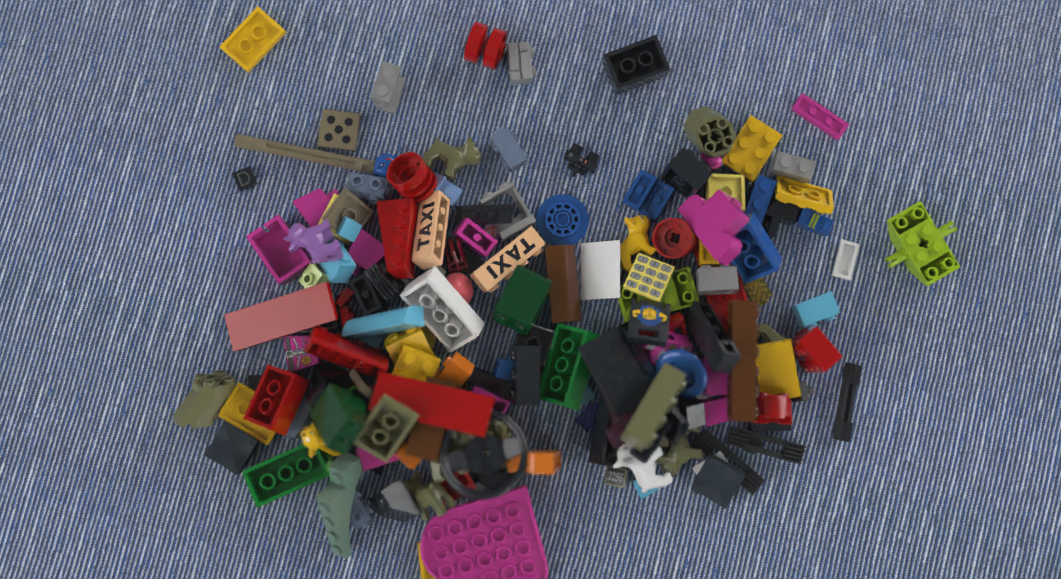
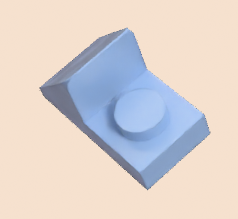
(448, 189)

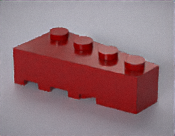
(398, 231)

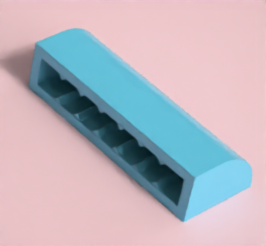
(384, 322)

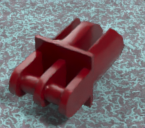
(455, 257)

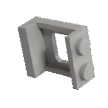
(388, 88)
(520, 222)

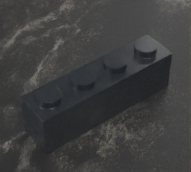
(712, 337)

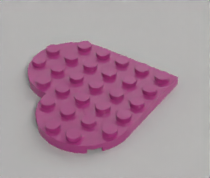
(486, 540)

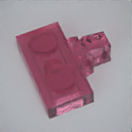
(616, 430)

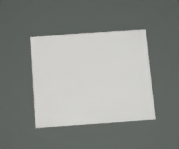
(600, 270)

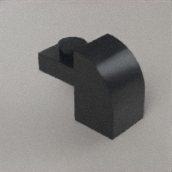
(779, 213)

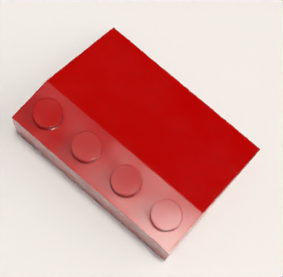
(346, 352)

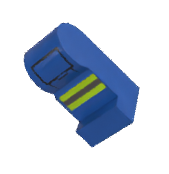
(813, 222)

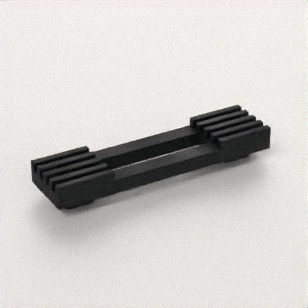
(851, 378)
(708, 442)
(791, 451)

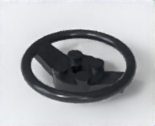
(471, 459)

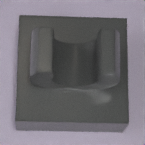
(805, 390)

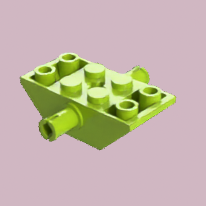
(915, 227)
(678, 293)

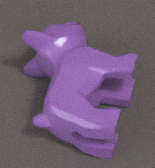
(314, 241)

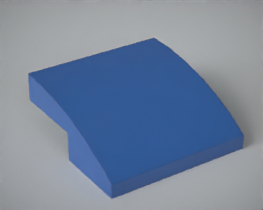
(648, 195)

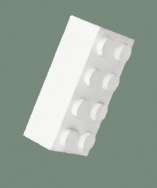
(443, 309)

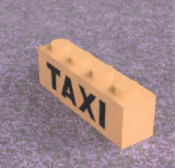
(431, 231)
(506, 260)

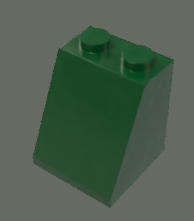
(522, 300)
(339, 417)

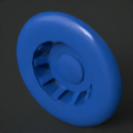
(562, 220)
(691, 366)

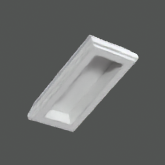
(845, 259)

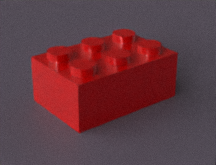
(814, 350)
(276, 399)

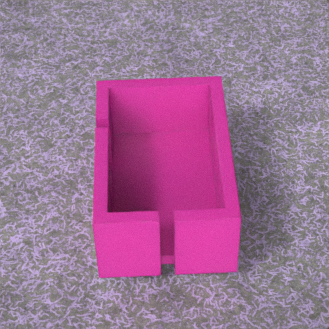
(275, 251)

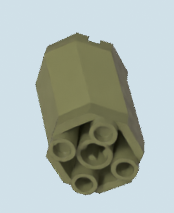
(709, 131)
(205, 399)

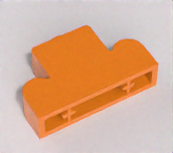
(539, 462)

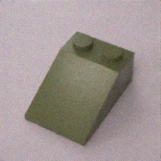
(385, 428)

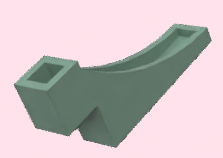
(336, 502)

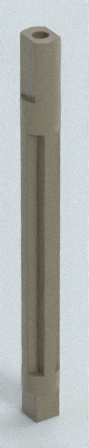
(304, 153)

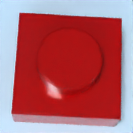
(345, 297)
(346, 314)

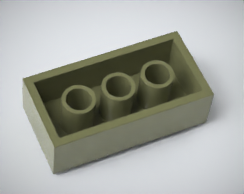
(655, 404)

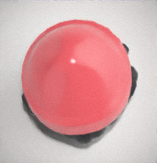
(462, 285)

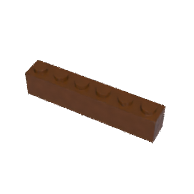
(742, 379)

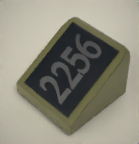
(615, 477)

